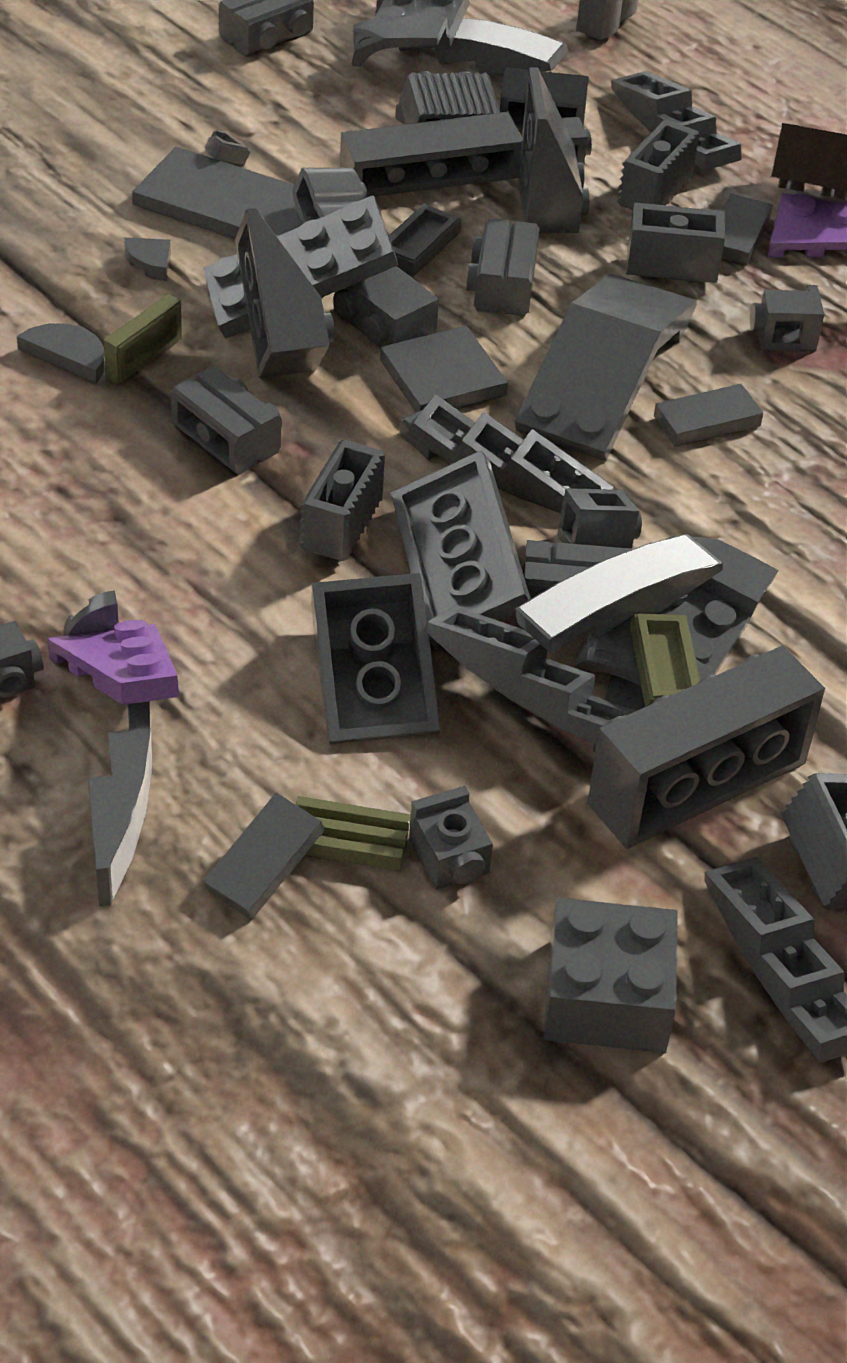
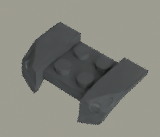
(408, 25)
(714, 611)

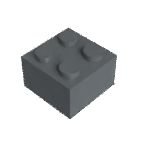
(611, 975)

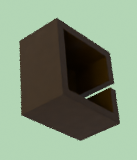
(811, 158)

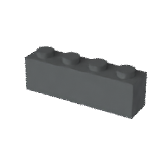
(433, 154)

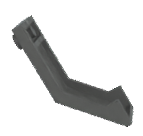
(601, 363)

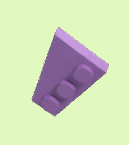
(808, 226)
(124, 662)

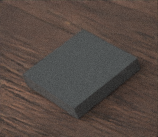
(444, 365)

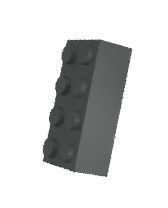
(704, 745)

